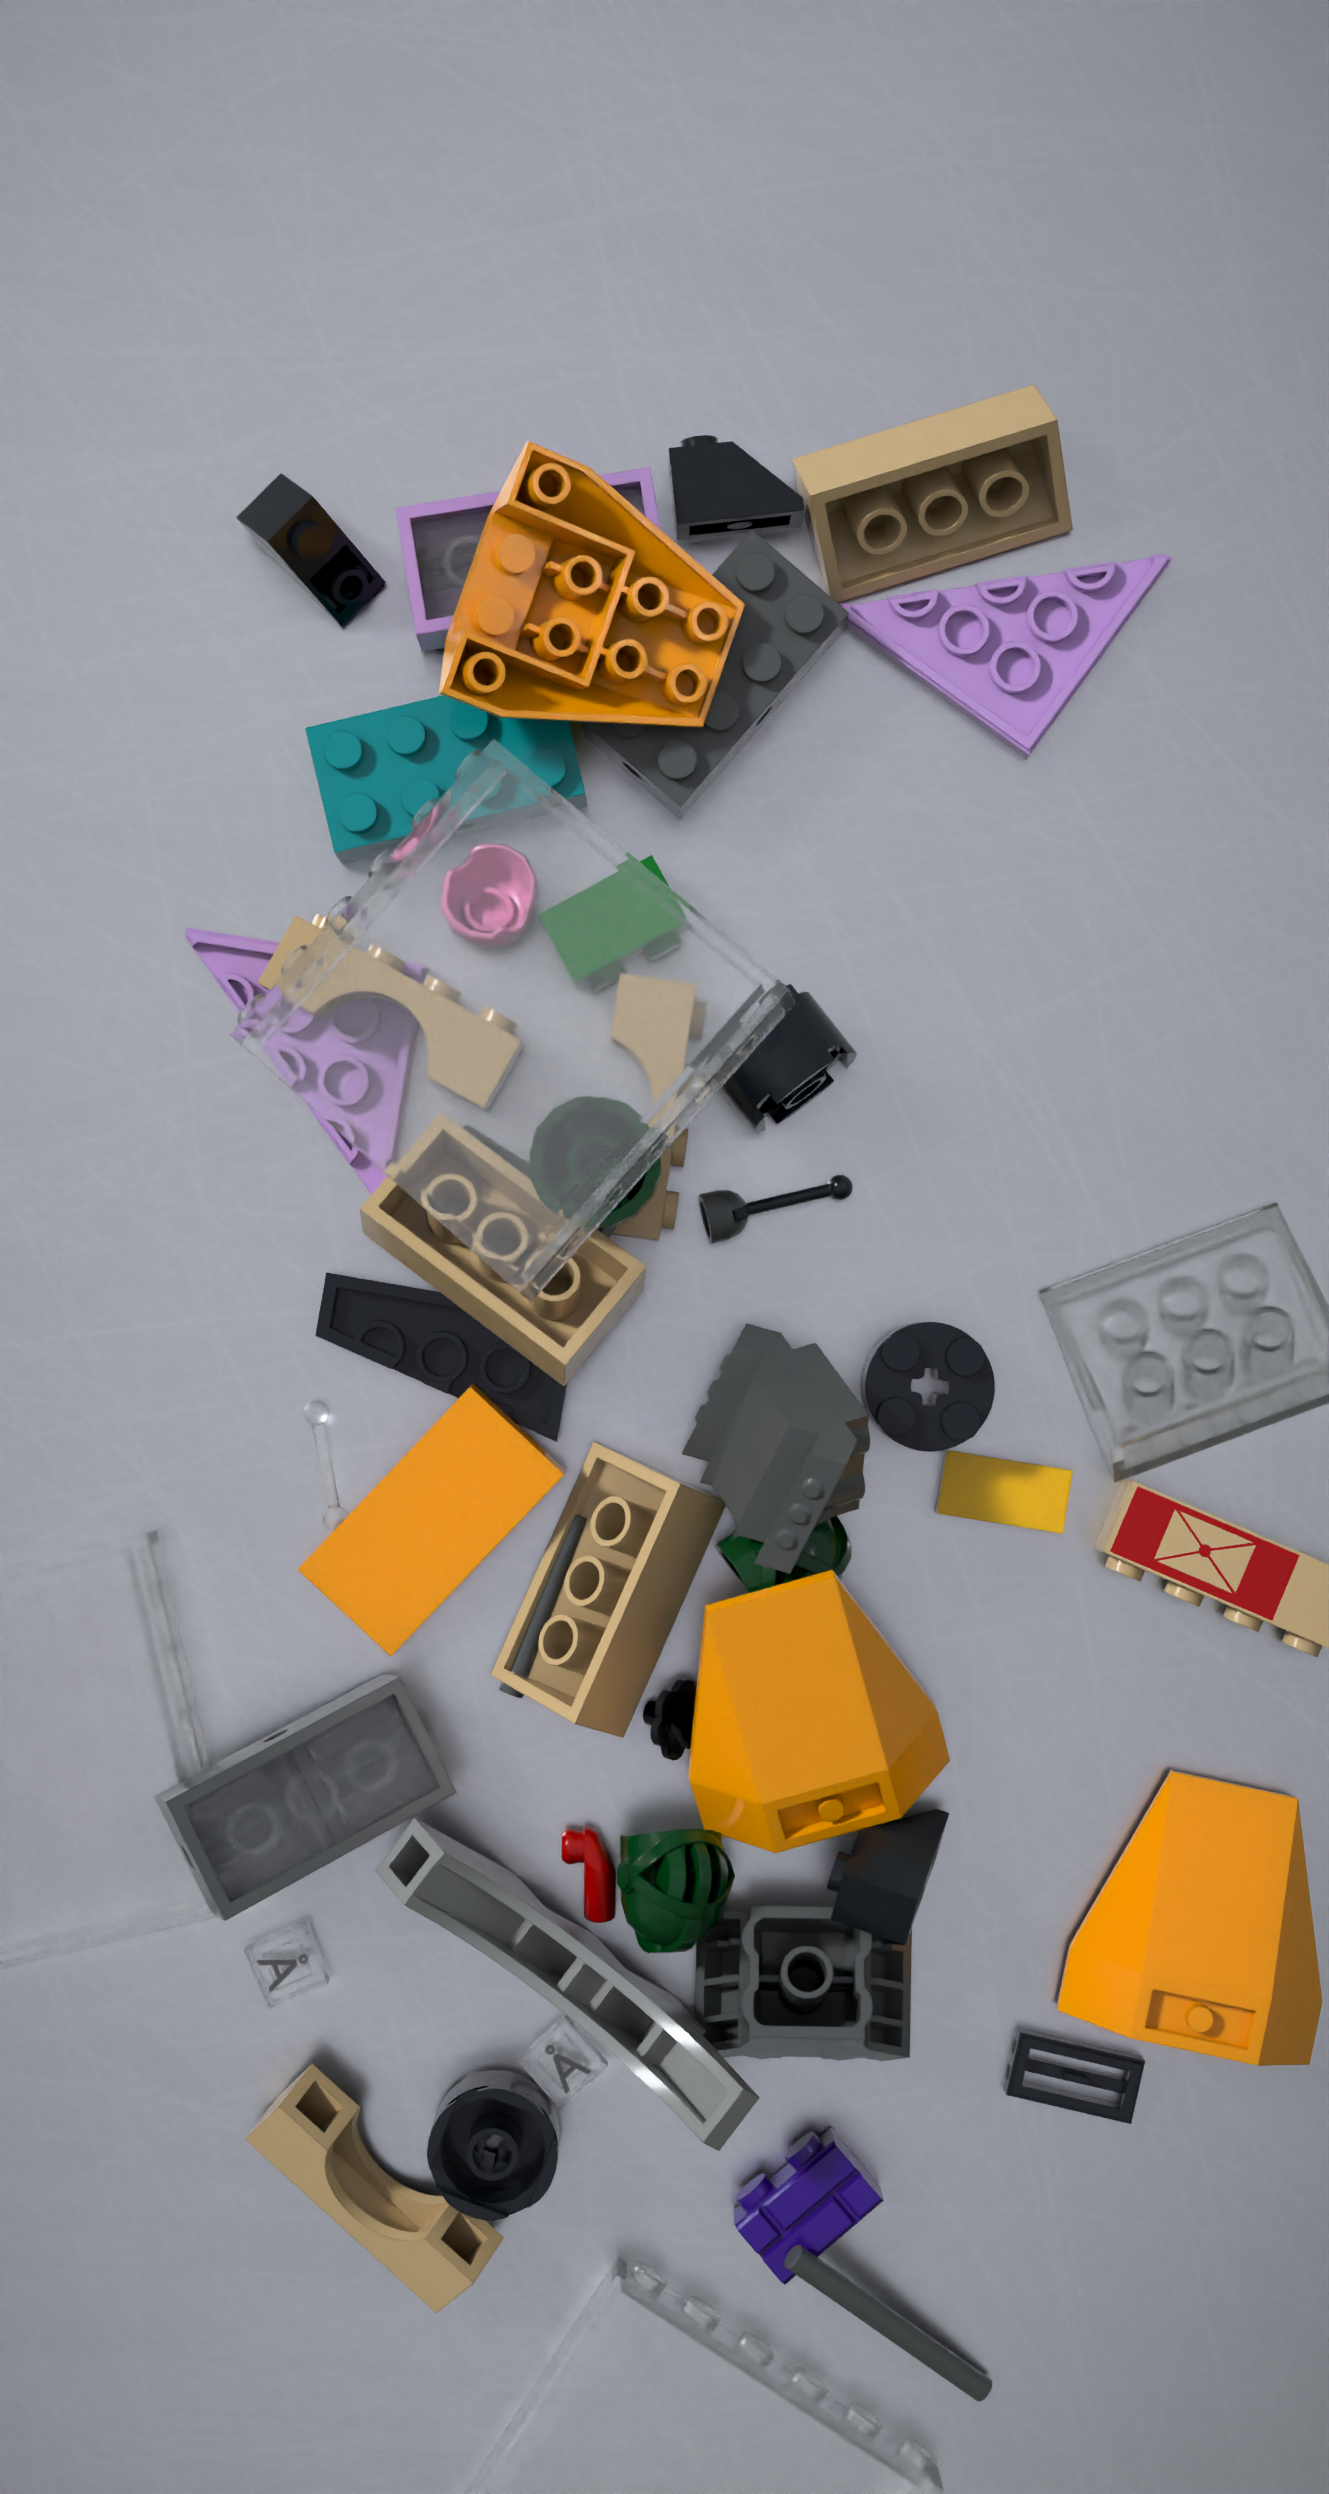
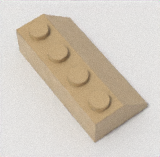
(935, 493)
(619, 1591)

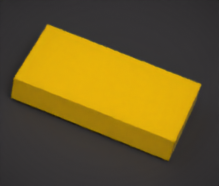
(1003, 1491)

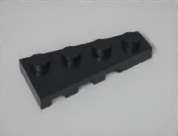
(438, 1345)

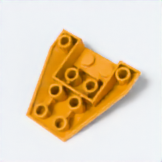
(584, 609)
(806, 1719)
(1204, 1929)

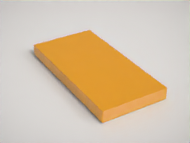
(432, 1520)

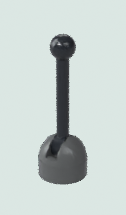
(727, 1213)

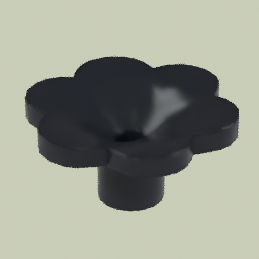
(672, 1718)

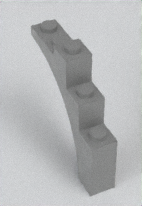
(574, 1973)

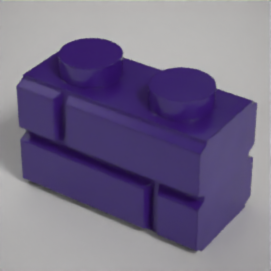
(806, 2202)

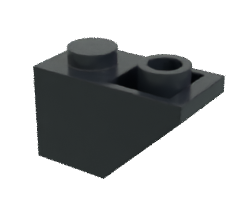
(311, 548)

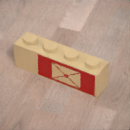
(1219, 1561)

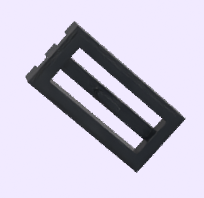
(1022, 2062)

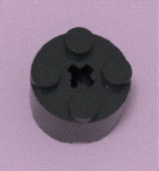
(789, 1064)
(950, 1415)
(520, 2171)

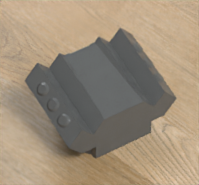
(781, 1443)
(802, 1987)

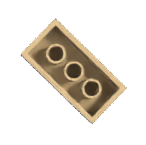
(552, 1330)

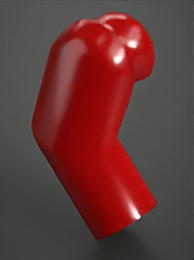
(599, 1872)

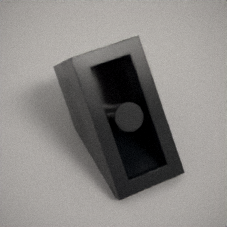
(726, 491)
(887, 1874)

